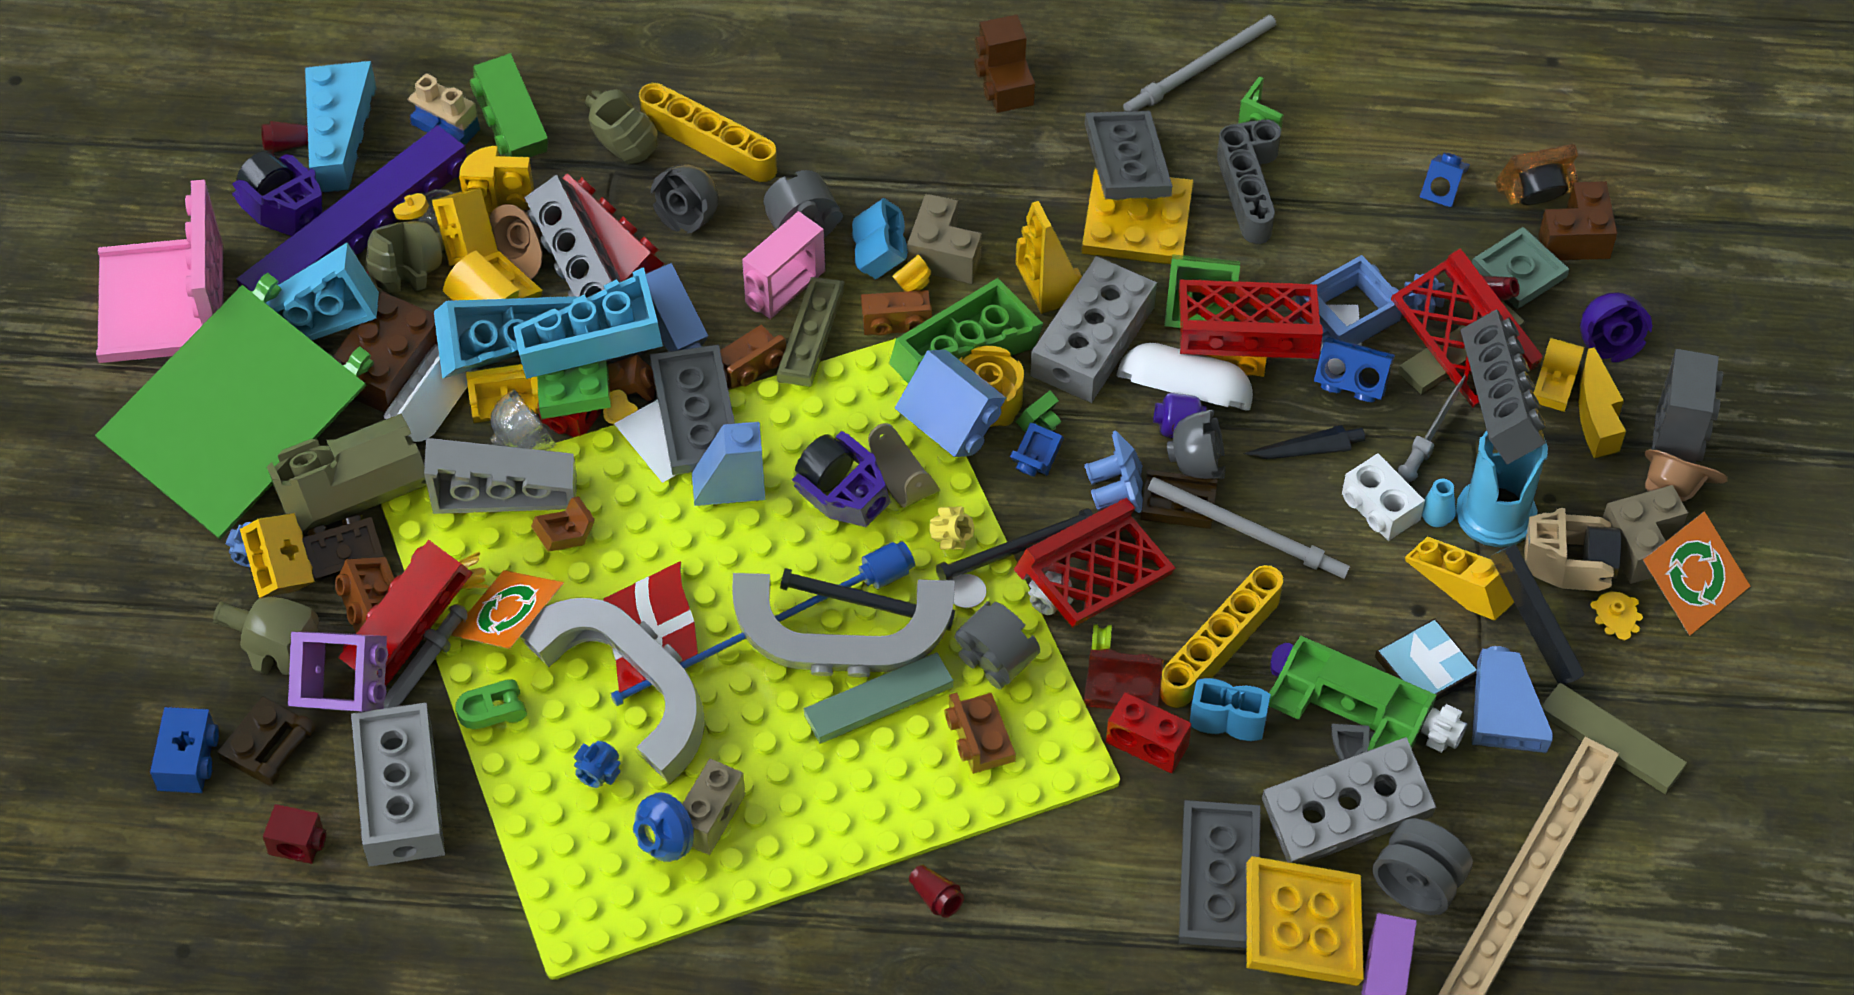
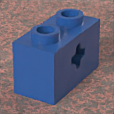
(184, 750)

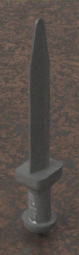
(436, 642)

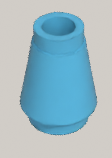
(1439, 504)

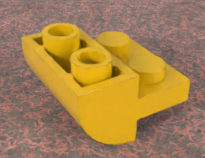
(499, 177)
(488, 278)

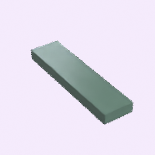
(878, 697)

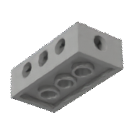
(1093, 329)
(1354, 778)
(397, 784)

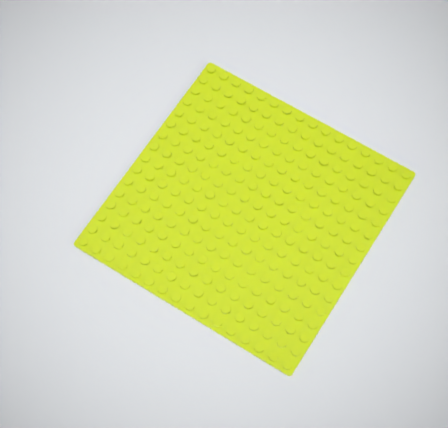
(807, 806)

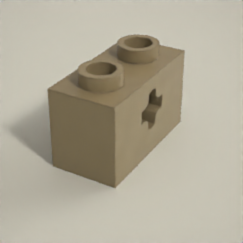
(713, 803)

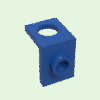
(1449, 167)

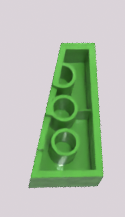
(981, 319)

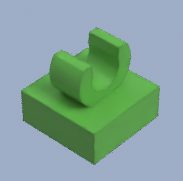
(1041, 413)

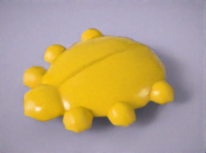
(1618, 614)

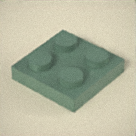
(1526, 260)

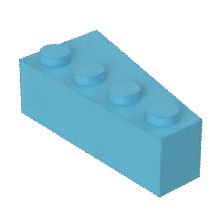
(336, 115)
(328, 295)
(591, 329)
(482, 330)

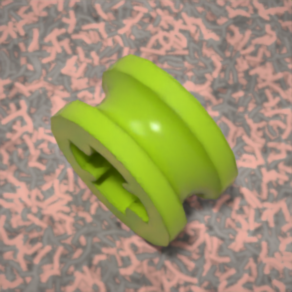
(1101, 637)

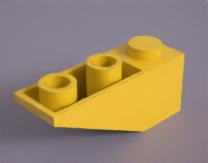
(1463, 576)

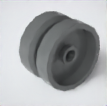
(1422, 866)

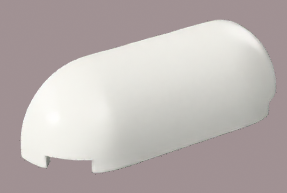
(1187, 374)
(427, 397)

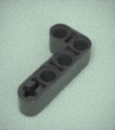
(1239, 155)

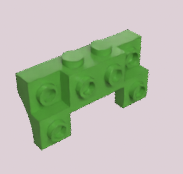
(1352, 691)

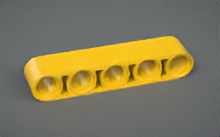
(709, 132)
(1227, 622)

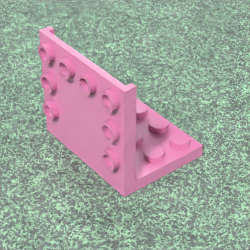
(161, 290)

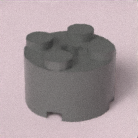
(804, 194)
(996, 644)

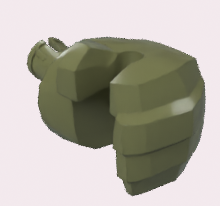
(621, 127)
(404, 253)
(267, 629)

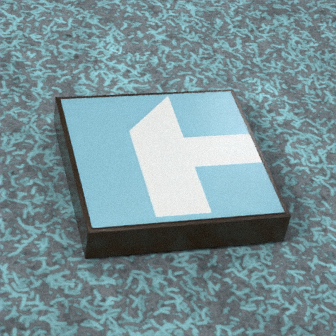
(1428, 660)

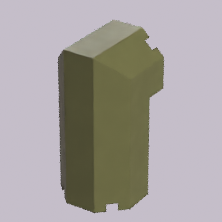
(347, 474)

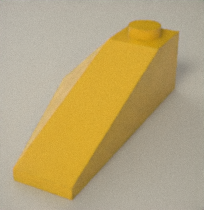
(1044, 262)

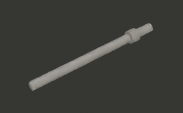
(1154, 92)
(1312, 557)

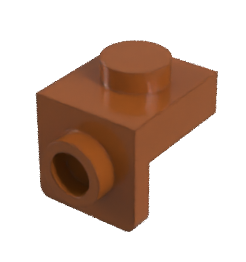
(632, 376)
(564, 528)

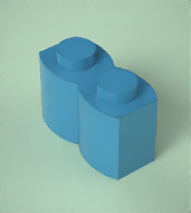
(879, 238)
(1229, 709)

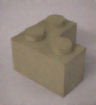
(943, 246)
(1644, 526)

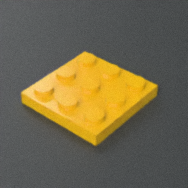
(1138, 226)
(1304, 921)

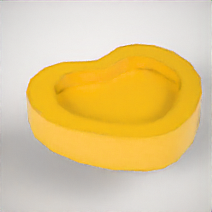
(412, 208)
(619, 407)

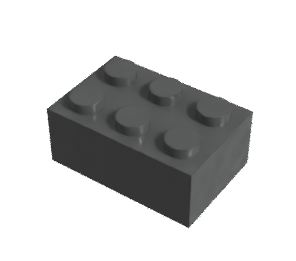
(1688, 406)

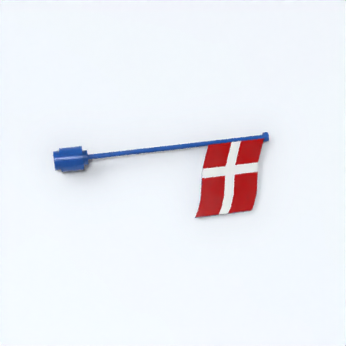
(664, 607)

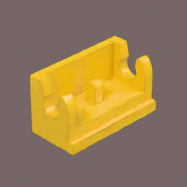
(464, 225)
(491, 385)

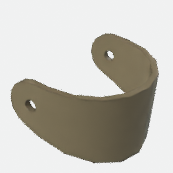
(899, 467)

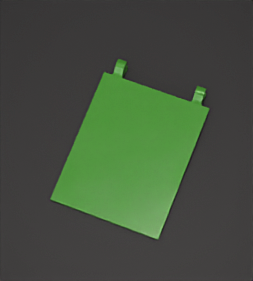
(231, 406)

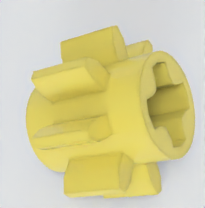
(951, 528)

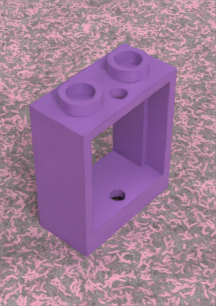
(307, 671)
(1389, 956)

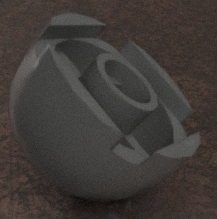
(685, 197)
(1198, 446)

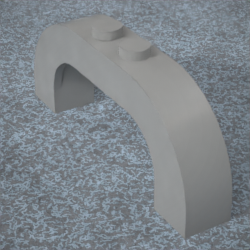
(582, 620)
(841, 652)

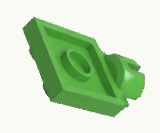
(574, 390)

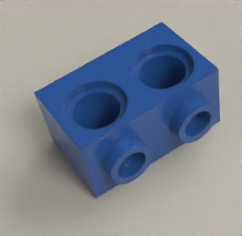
(1355, 360)

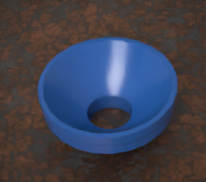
(670, 826)

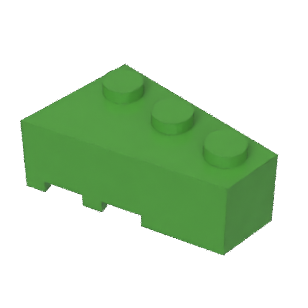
(508, 108)

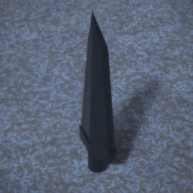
(1324, 441)

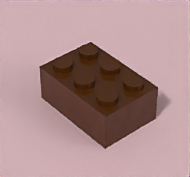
(396, 346)

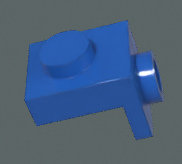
(1037, 450)

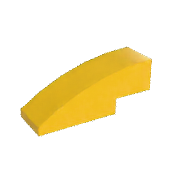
(1600, 407)

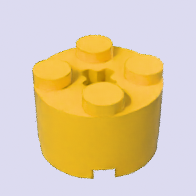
(1002, 373)

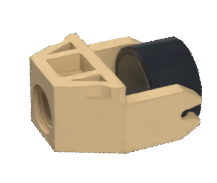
(1547, 550)

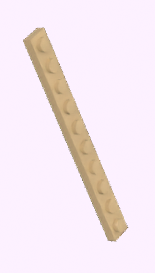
(1531, 871)

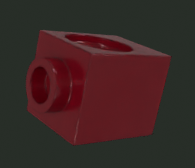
(294, 834)

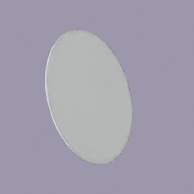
(968, 590)

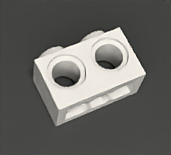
(1387, 493)

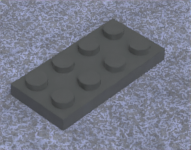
(1128, 155)
(691, 402)
(1213, 872)

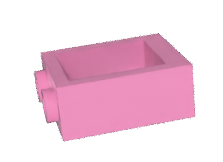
(783, 265)

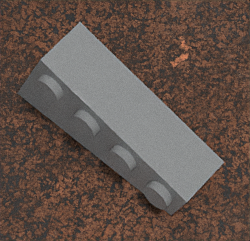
(496, 478)

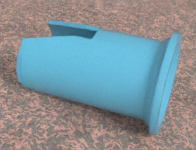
(1477, 506)

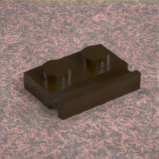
(1166, 511)

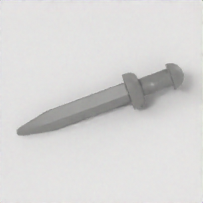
(1423, 447)

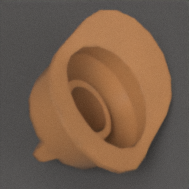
(517, 238)
(1683, 475)

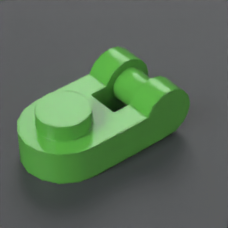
(477, 710)

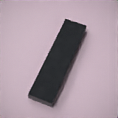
(1537, 615)

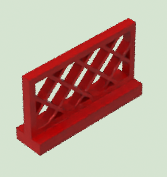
(1480, 298)
(1249, 336)
(1074, 543)

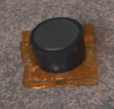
(1539, 175)

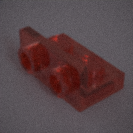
(1116, 673)

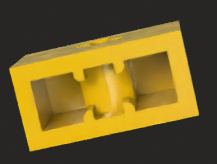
(277, 555)

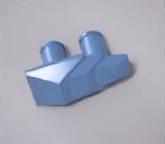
(1124, 463)

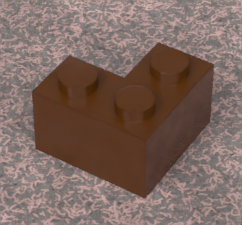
(1004, 64)
(1584, 228)

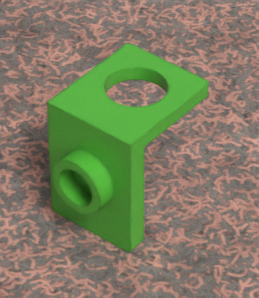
(1251, 108)

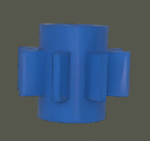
(597, 764)

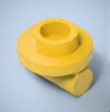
(913, 275)

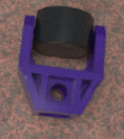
(267, 191)
(823, 468)

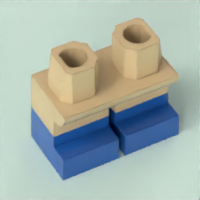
(444, 108)

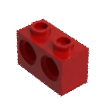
(1148, 732)

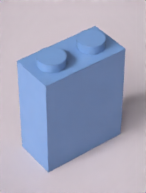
(950, 403)

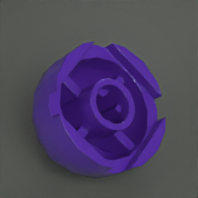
(1615, 326)

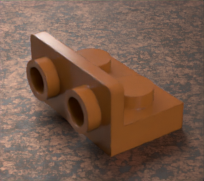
(894, 311)
(751, 356)
(362, 586)
(980, 732)

